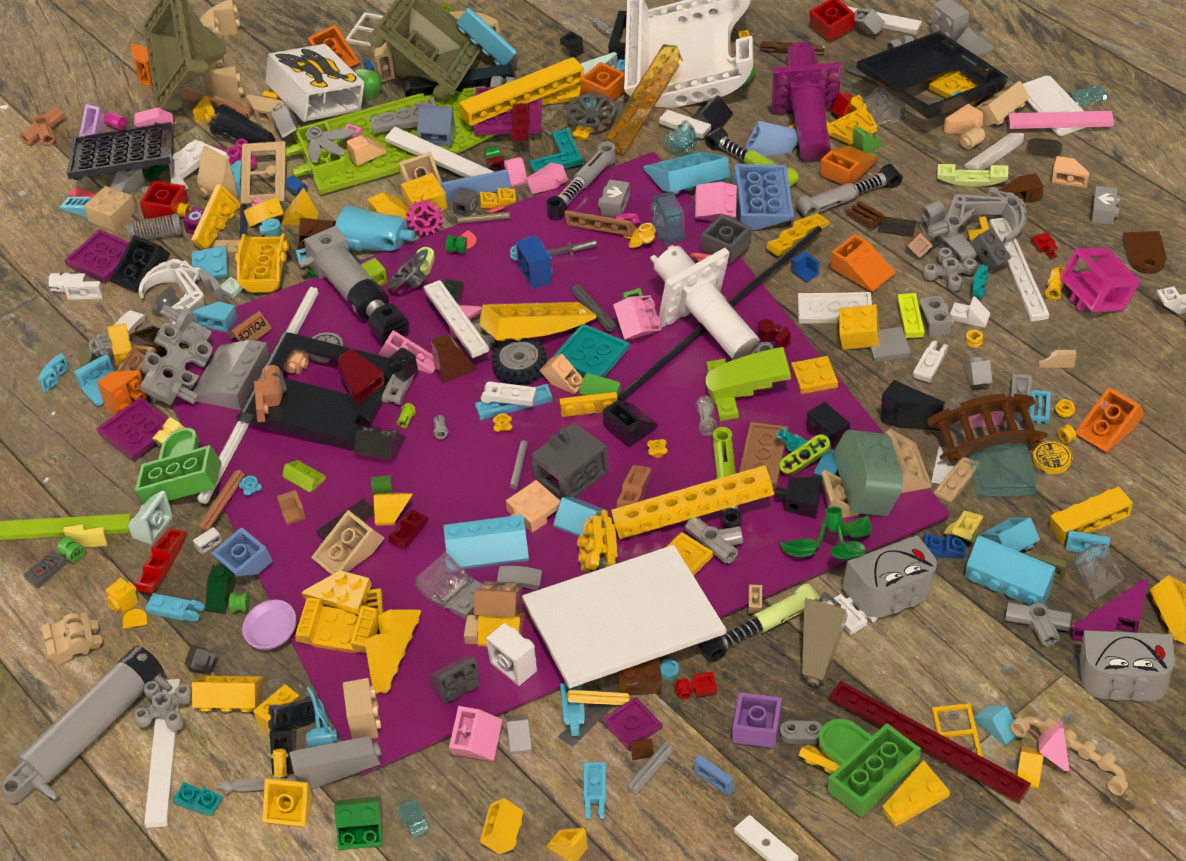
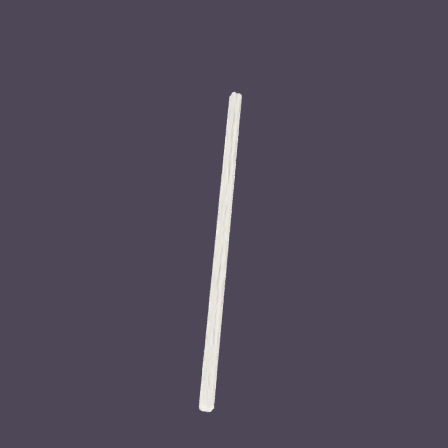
(241, 427)

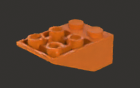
(846, 164)
(861, 263)

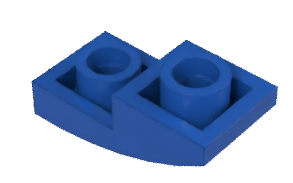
(945, 547)

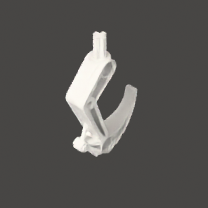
(184, 275)

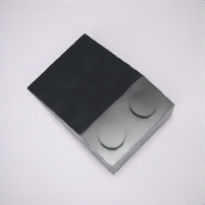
(137, 262)
(908, 407)

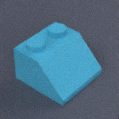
(1013, 533)

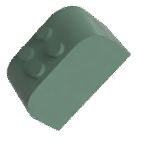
(869, 471)

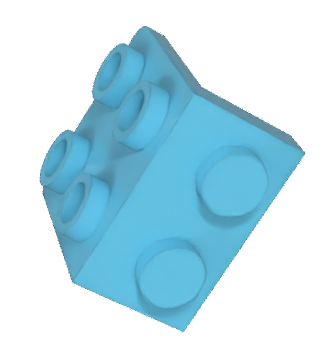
(89, 376)

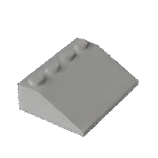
(232, 374)

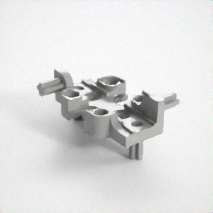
(191, 334)

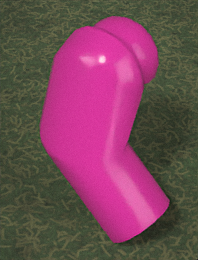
(633, 217)

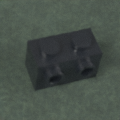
(827, 422)

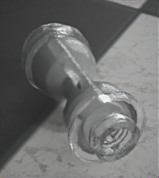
(705, 409)

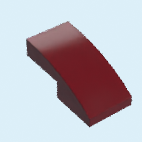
(408, 530)

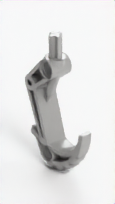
(994, 203)

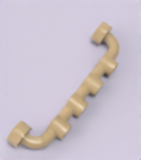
(1116, 785)

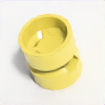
(168, 427)

